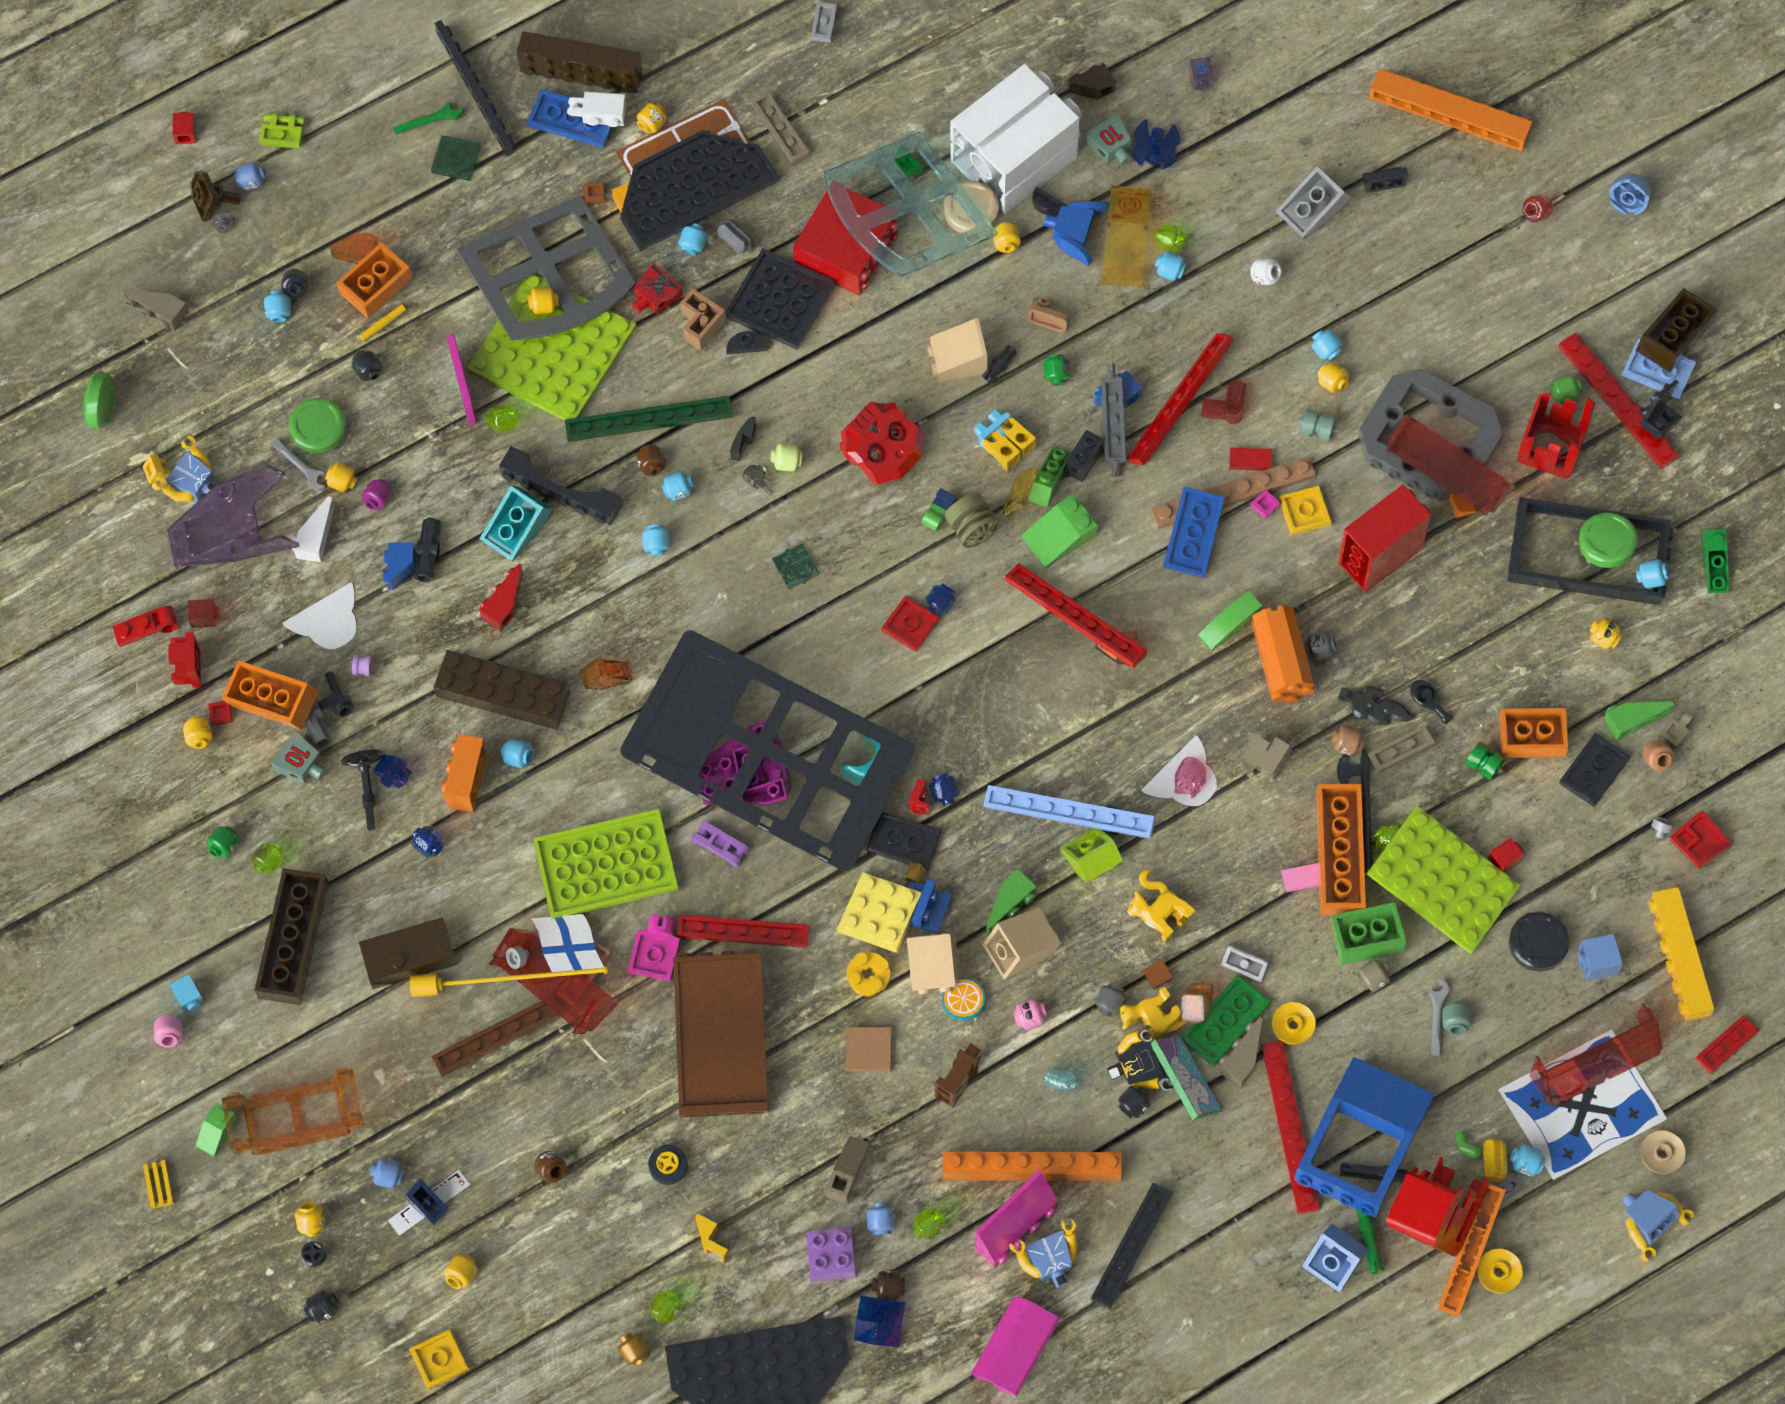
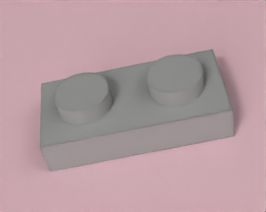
(823, 22)

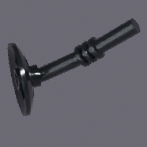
(363, 762)

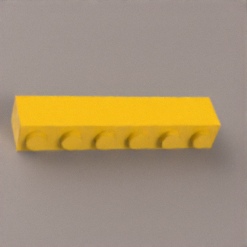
(1681, 954)

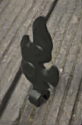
(1366, 708)

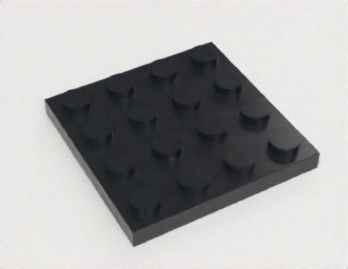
(780, 299)

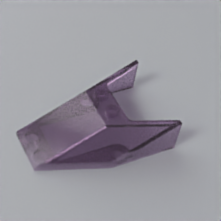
(225, 523)

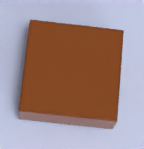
(594, 193)
(1157, 974)

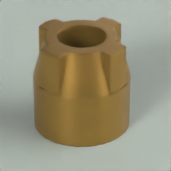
(914, 873)

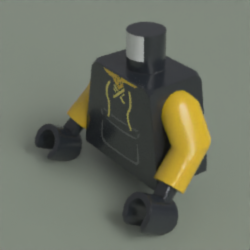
(1138, 1062)

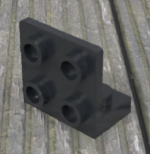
(1659, 417)

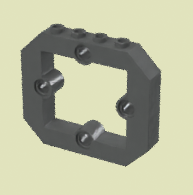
(1438, 393)

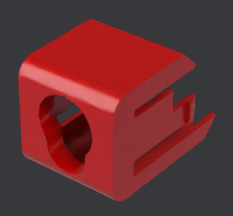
(1560, 424)
(1429, 1208)

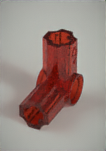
(1221, 409)

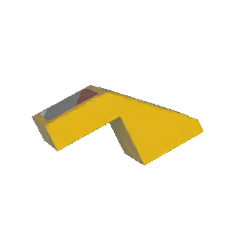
(707, 1231)

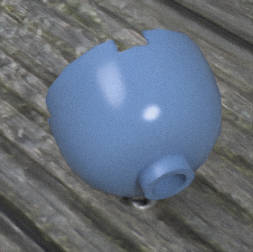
(1630, 193)

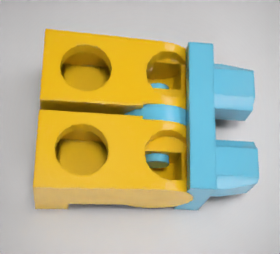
(1005, 439)

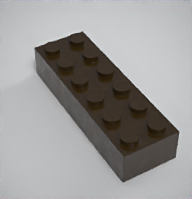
(579, 62)
(502, 689)
(291, 936)

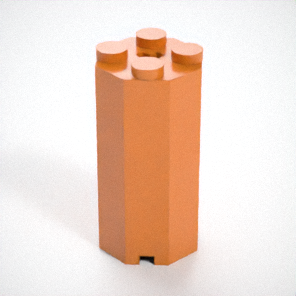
(1282, 654)

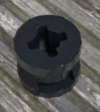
(309, 1252)

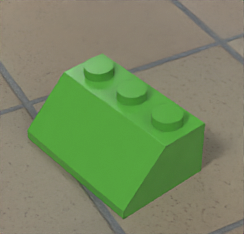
(1368, 933)

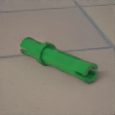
(1368, 1230)

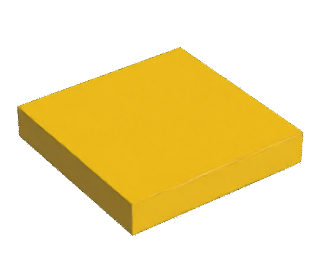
(1305, 510)
(439, 1359)

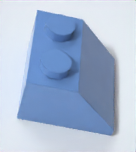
(1335, 1257)

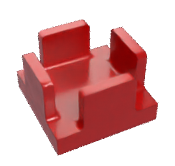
(186, 656)

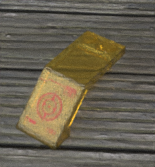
(1126, 236)

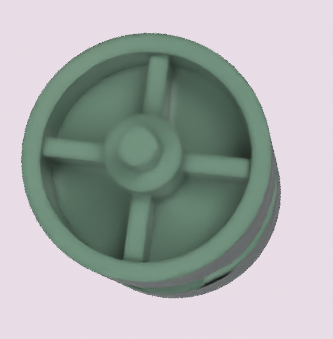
(1319, 425)

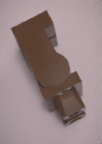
(963, 1068)

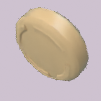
(983, 197)

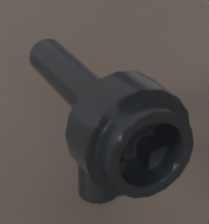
(341, 704)

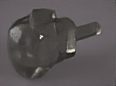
(755, 477)

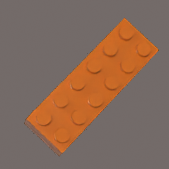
(1340, 848)

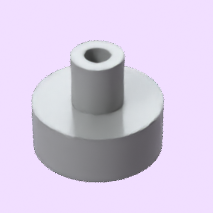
(1662, 826)
(517, 957)

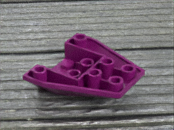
(769, 783)

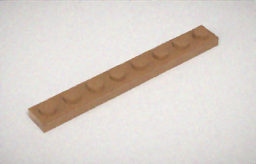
(1245, 488)

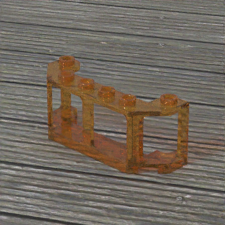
(300, 1136)

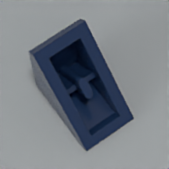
(426, 1202)

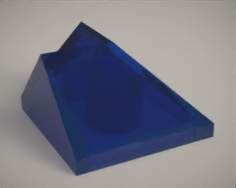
(879, 1321)

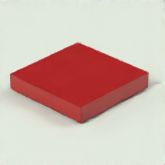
(910, 624)

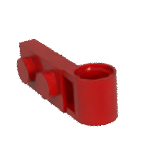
(158, 620)

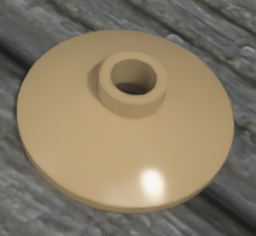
(1667, 1143)

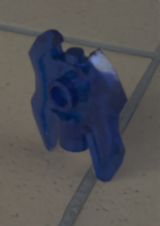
(1155, 147)

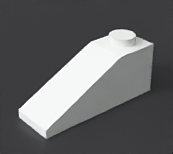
(314, 533)

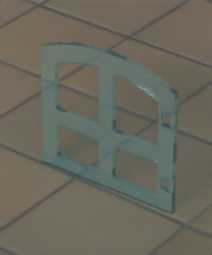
(912, 201)

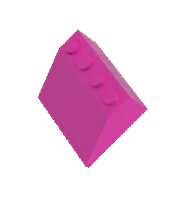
(1016, 1219)

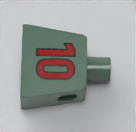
(1110, 140)
(298, 760)

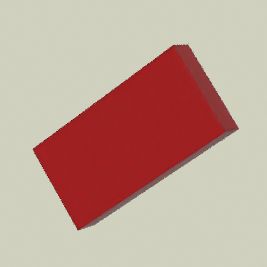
(1250, 459)

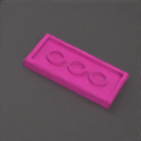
(461, 379)

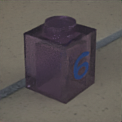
(1201, 74)

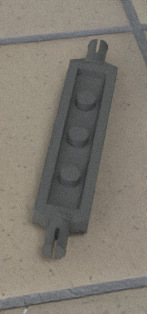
(1113, 420)

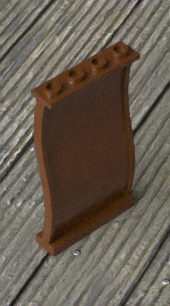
(720, 1034)

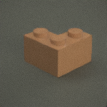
(704, 318)

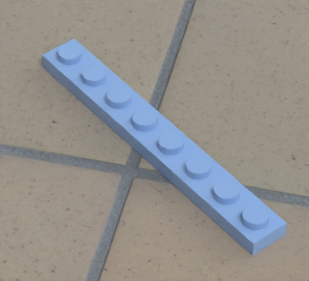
(1069, 812)

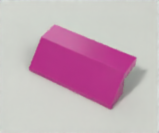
(1015, 1345)

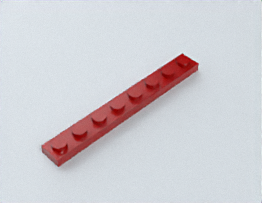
(1180, 399)
(1616, 399)
(1076, 615)
(1288, 1122)

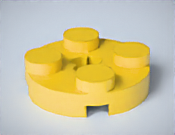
(875, 983)

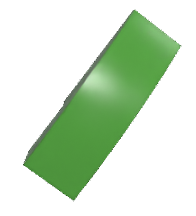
(1230, 620)

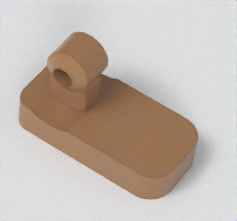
(1046, 317)

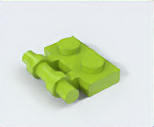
(280, 135)

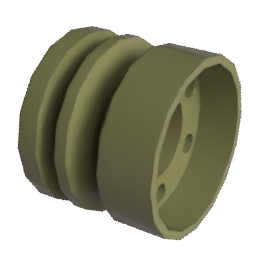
(972, 520)

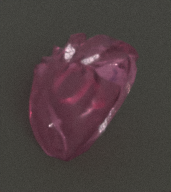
(1190, 777)

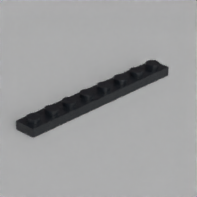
(471, 82)

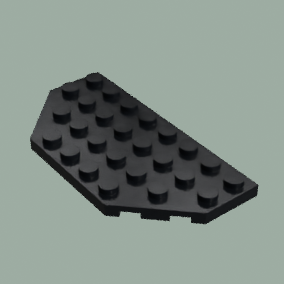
(691, 185)
(762, 1365)

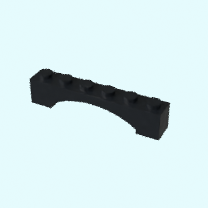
(600, 505)

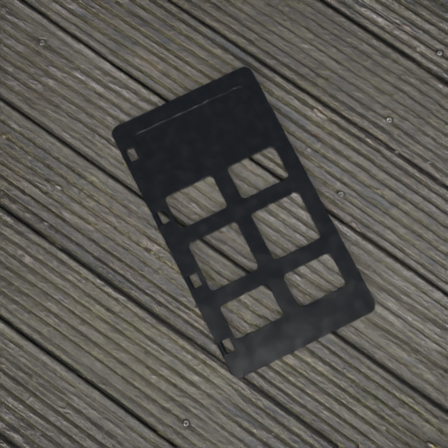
(694, 708)

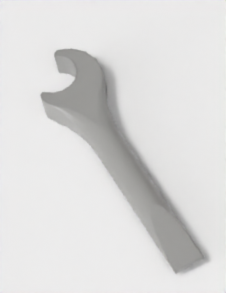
(312, 474)
(1437, 1001)

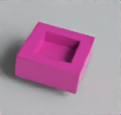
(1265, 504)

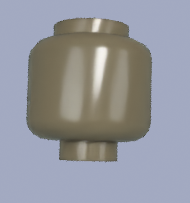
(1374, 975)

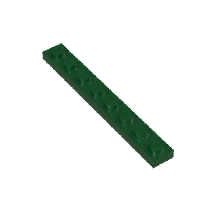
(648, 418)

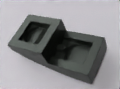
(744, 435)

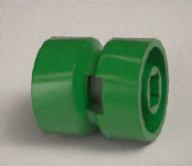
(1485, 761)

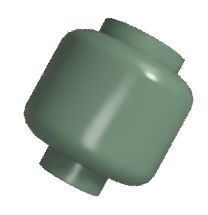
(1456, 1018)

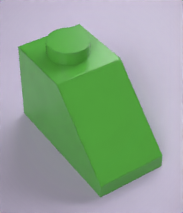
(214, 1130)

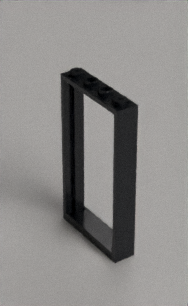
(1582, 586)

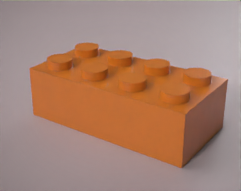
(270, 695)

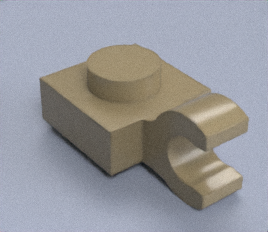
(1676, 730)

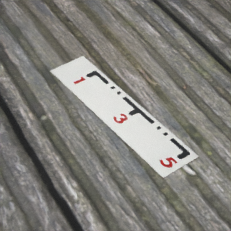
(445, 1191)

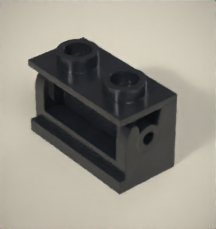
(1084, 455)

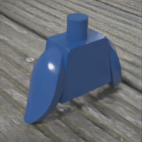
(1073, 227)

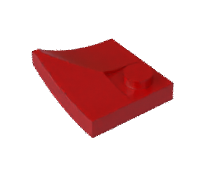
(1700, 840)

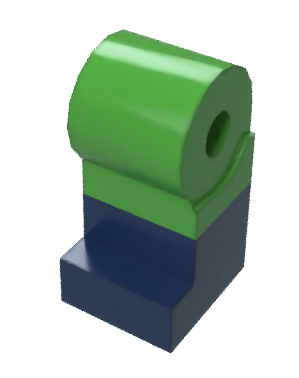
(935, 515)

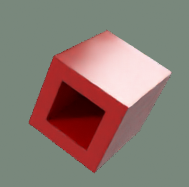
(184, 128)
(1506, 855)

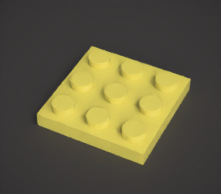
(879, 912)

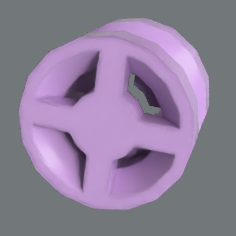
(362, 665)

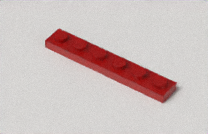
(743, 931)

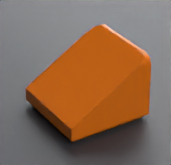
(1460, 507)

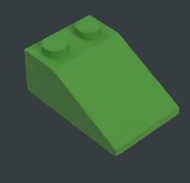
(1060, 531)

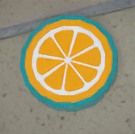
(965, 1000)

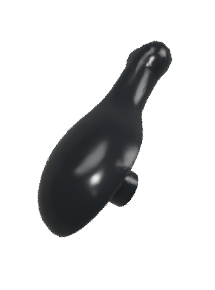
(1426, 696)

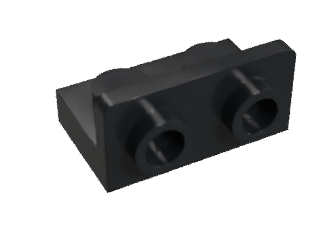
(1385, 179)

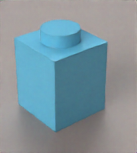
(187, 994)

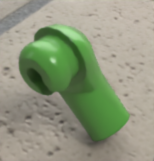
(1465, 1148)

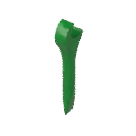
(444, 113)

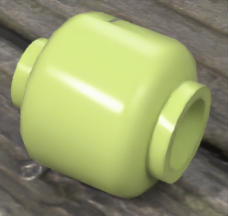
(786, 457)

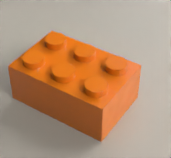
(374, 280)
(1533, 733)
(465, 773)

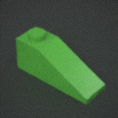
(1630, 717)

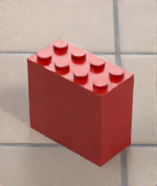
(834, 252)
(1384, 538)

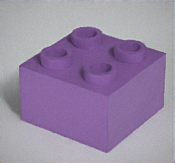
(830, 1254)

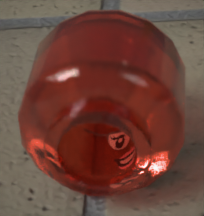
(1537, 208)

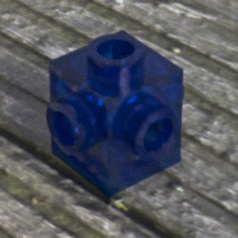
(392, 771)

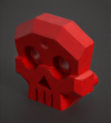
(894, 453)

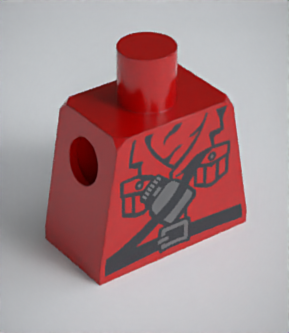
(656, 290)

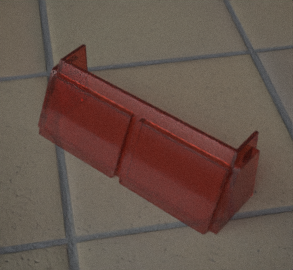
(1449, 465)
(570, 996)
(1599, 1062)

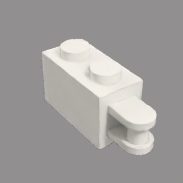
(599, 108)

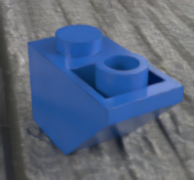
(1131, 390)
(400, 563)

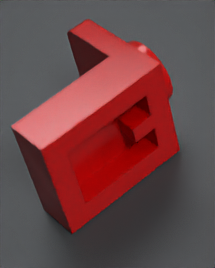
(918, 795)

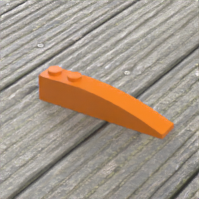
(1470, 1254)

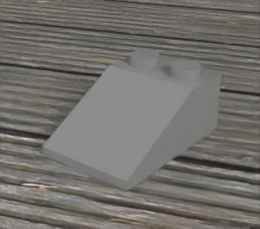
(1313, 202)

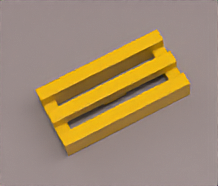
(154, 1166)

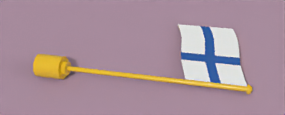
(565, 945)

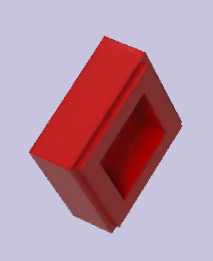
(220, 713)

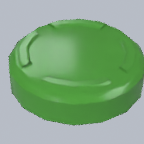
(99, 400)
(317, 425)
(1607, 540)

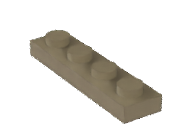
(780, 128)

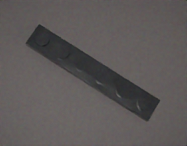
(1131, 1246)

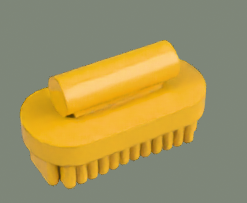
(1495, 1160)

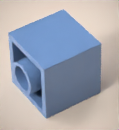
(1599, 957)

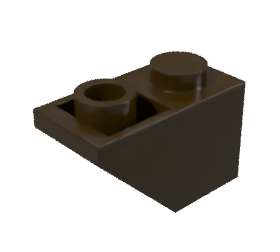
(1093, 83)

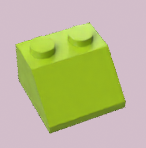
(1092, 854)

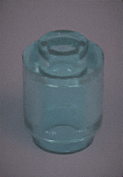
(1060, 1080)

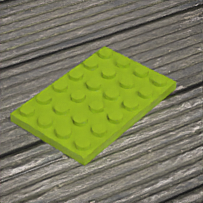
(605, 864)
(1443, 879)

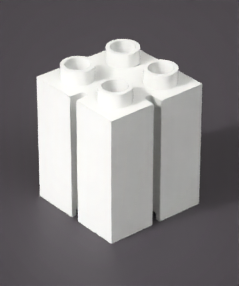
(1016, 136)

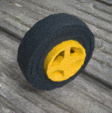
(662, 1159)

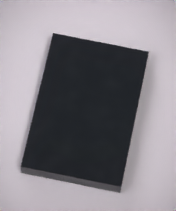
(1594, 770)
(903, 840)

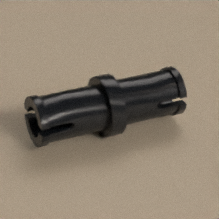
(999, 363)

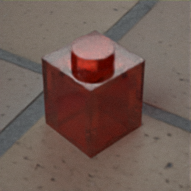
(203, 613)

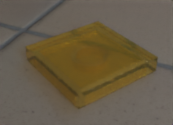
(1020, 492)

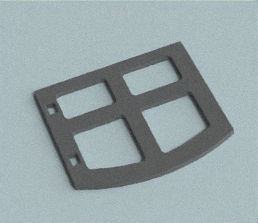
(544, 264)

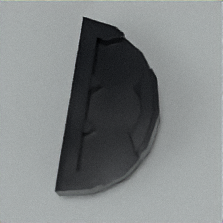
(1046, 203)
(746, 343)

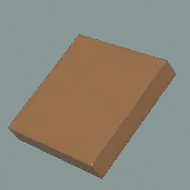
(868, 1049)

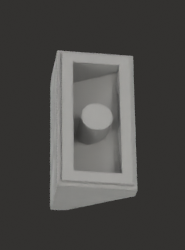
(1245, 962)

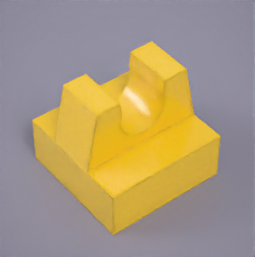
(153, 468)

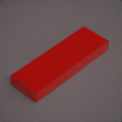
(1727, 1044)

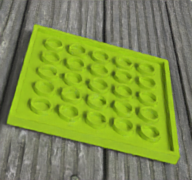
(554, 370)

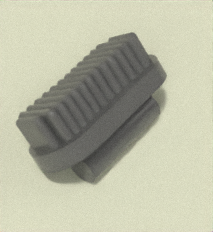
(735, 236)

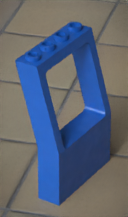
(1378, 1102)

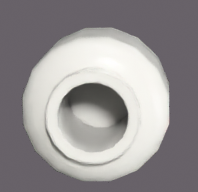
(1265, 271)

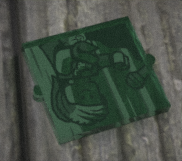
(795, 566)

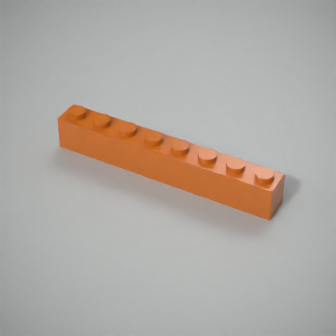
(1450, 109)
(1023, 1165)

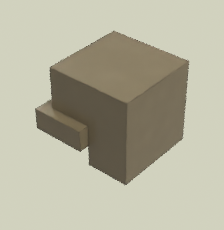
(1266, 756)

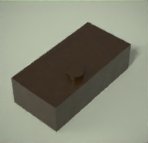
(1676, 330)
(407, 953)

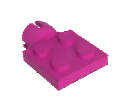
(655, 949)

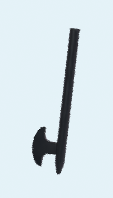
(1344, 772)

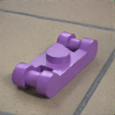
(720, 843)

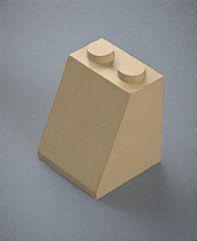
(958, 352)
(1021, 942)
(933, 962)

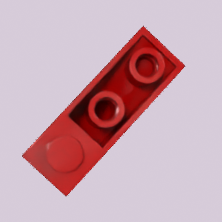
(502, 604)

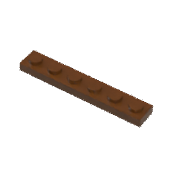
(494, 1037)

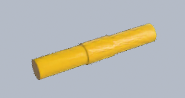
(383, 322)

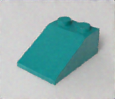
(515, 522)

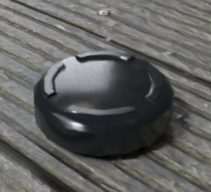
(1539, 941)

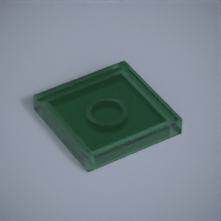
(456, 158)

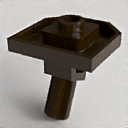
(208, 194)

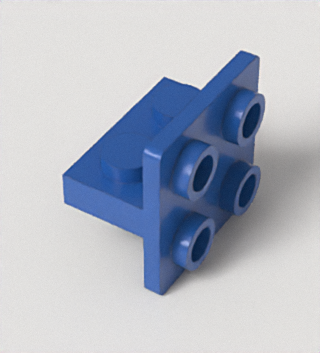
(930, 907)

